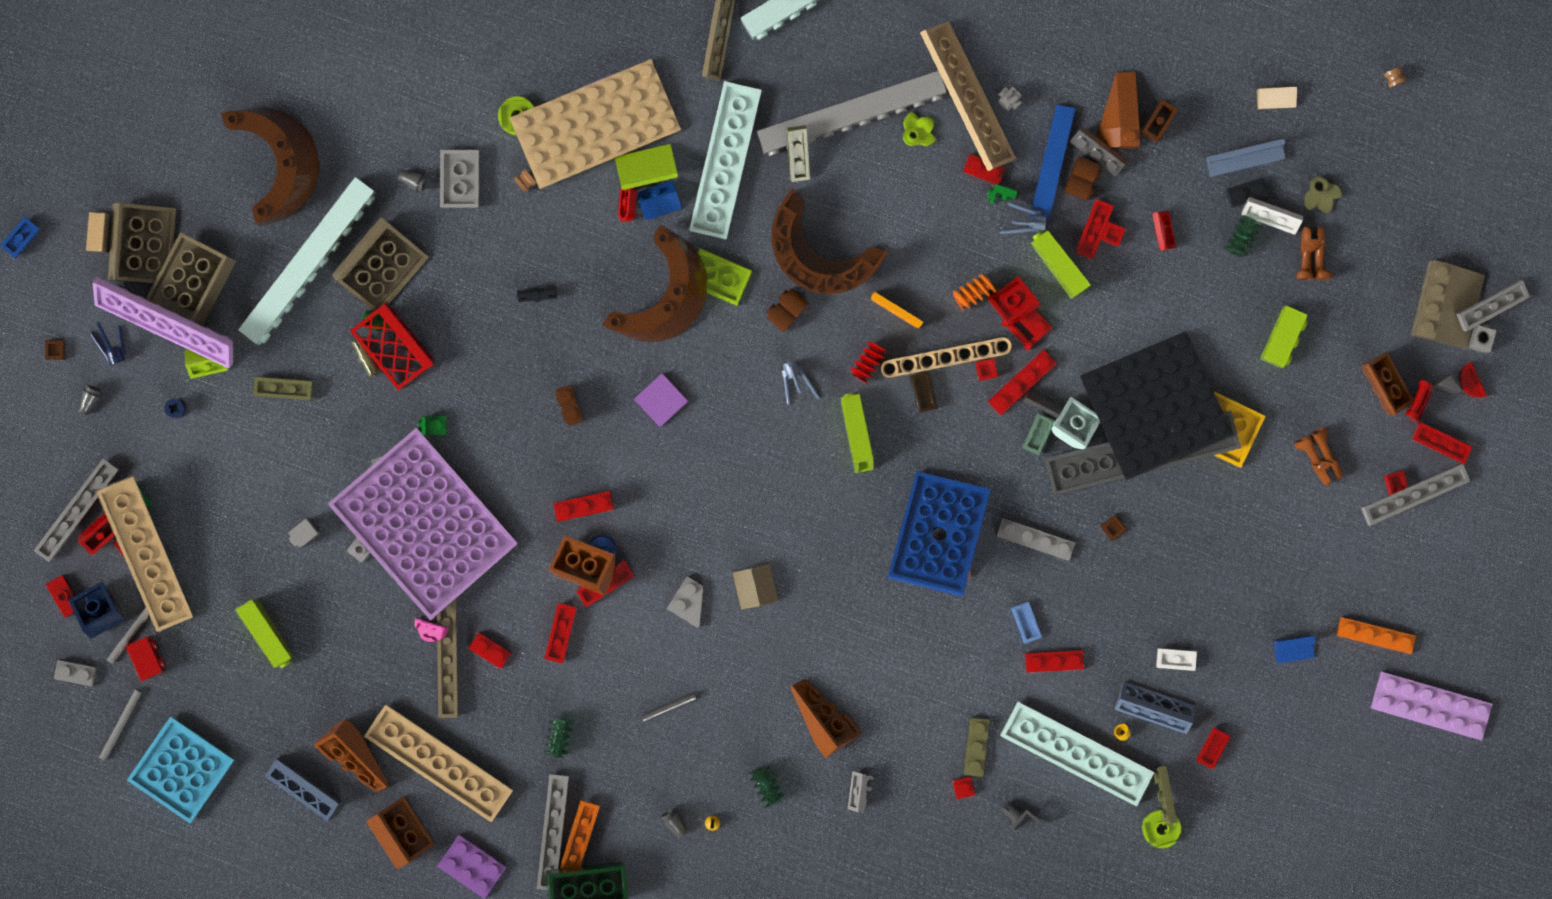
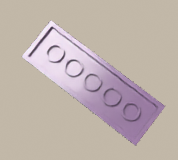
(1431, 706)

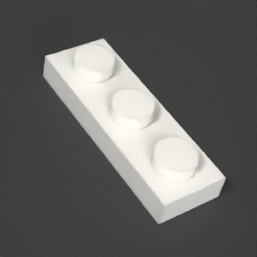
(1272, 215)

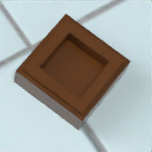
(55, 349)
(1113, 527)

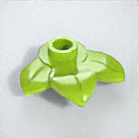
(920, 128)

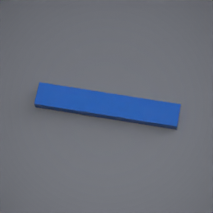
(1053, 160)

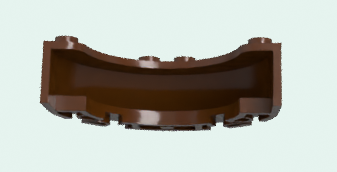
(295, 159)
(805, 265)
(682, 298)

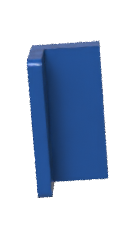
(659, 200)
(1294, 648)

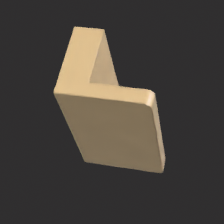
(98, 232)

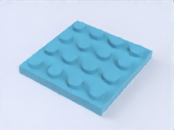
(180, 769)

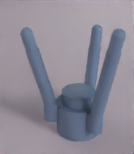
(1035, 224)
(792, 371)

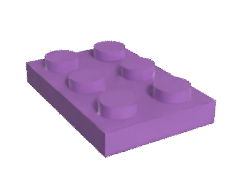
(471, 866)

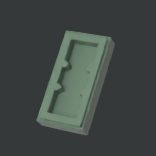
(1038, 434)

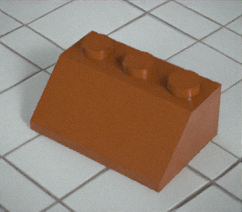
(1387, 384)
(583, 565)
(400, 832)

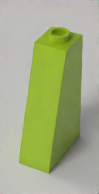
(1059, 264)
(857, 433)
(265, 633)

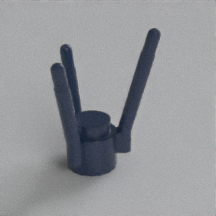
(112, 354)

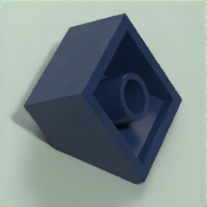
(96, 610)

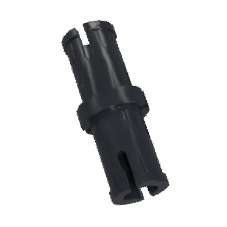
(536, 294)

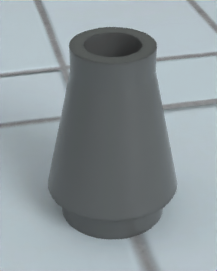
(414, 180)
(89, 398)
(673, 822)

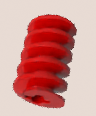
(868, 361)

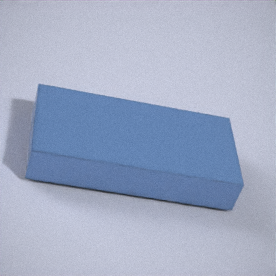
(1026, 622)

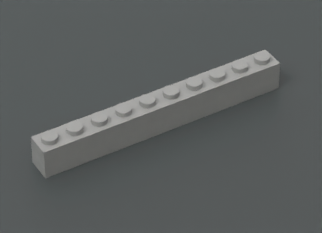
(856, 111)

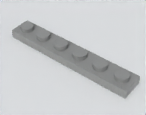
(1415, 494)
(76, 510)
(552, 827)

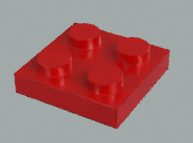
(1013, 301)

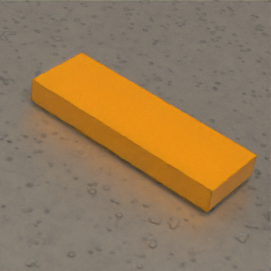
(896, 310)

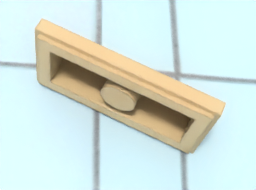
(1277, 98)

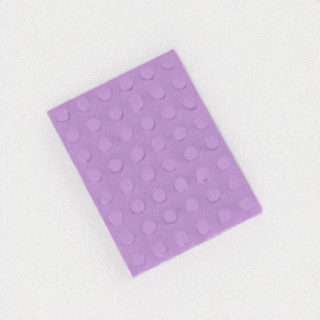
(422, 523)

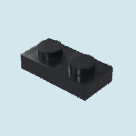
(1239, 194)

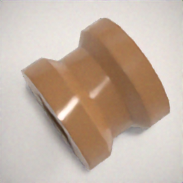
(1395, 77)
(525, 181)

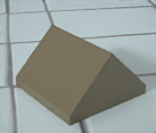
(755, 586)

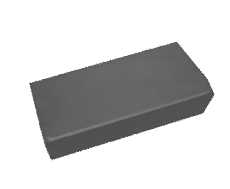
(1447, 385)
(1043, 403)

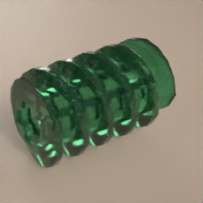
(1243, 236)
(559, 736)
(766, 786)

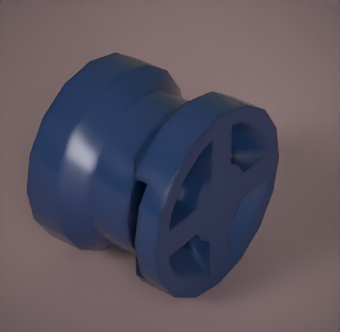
(178, 406)

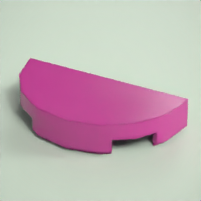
(429, 630)

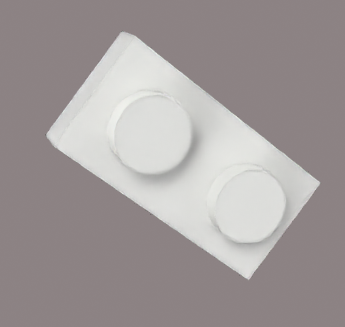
(1176, 659)

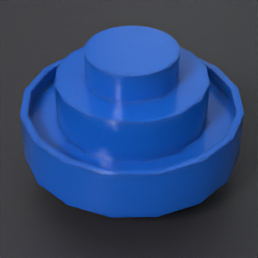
(603, 542)

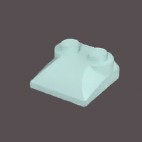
(1075, 424)

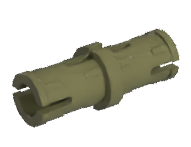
(365, 358)

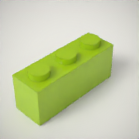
(1284, 337)

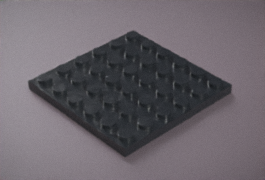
(1156, 406)

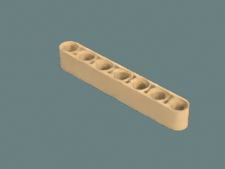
(954, 353)

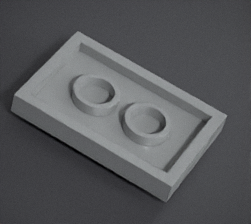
(459, 178)

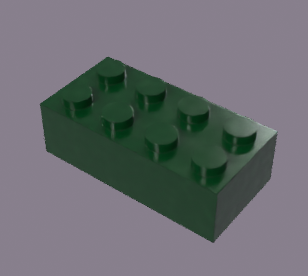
(588, 882)

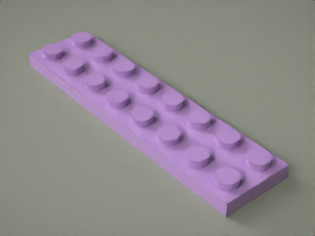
(163, 322)

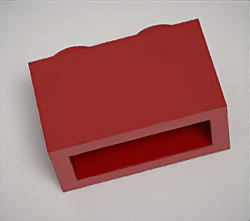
(146, 658)

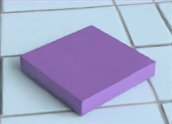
(661, 400)

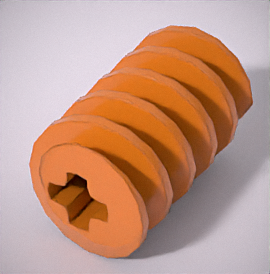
(973, 291)

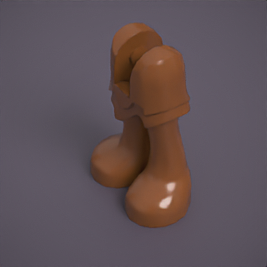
(1309, 245)
(1319, 466)

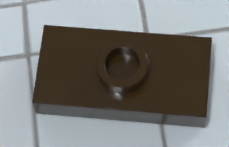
(923, 392)

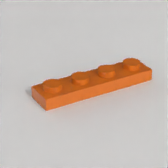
(1376, 635)
(579, 834)

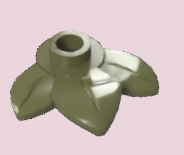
(1321, 198)

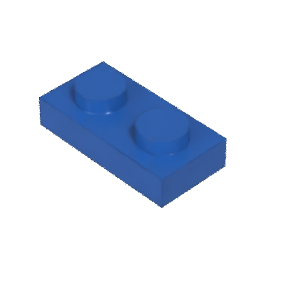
(20, 237)

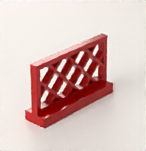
(406, 336)

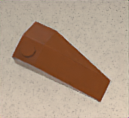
(1120, 119)
(826, 725)
(348, 748)

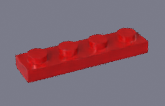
(1021, 382)

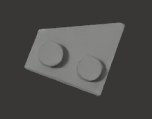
(688, 601)

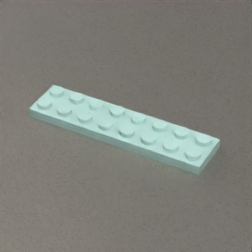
(725, 160)
(1077, 753)

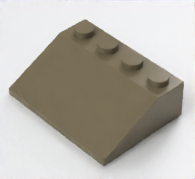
(140, 242)
(380, 265)
(191, 279)
(1443, 295)

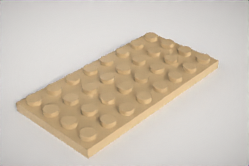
(595, 124)

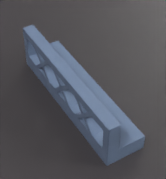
(1246, 158)
(1155, 711)
(320, 794)

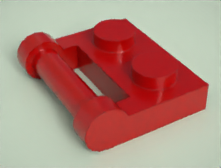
(1034, 324)
(1420, 401)

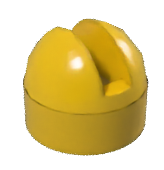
(1122, 727)
(716, 823)

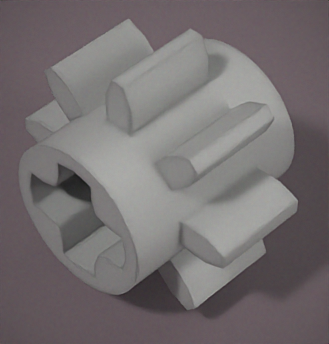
(1010, 98)

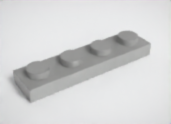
(1493, 305)
(1035, 539)

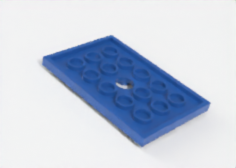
(933, 505)

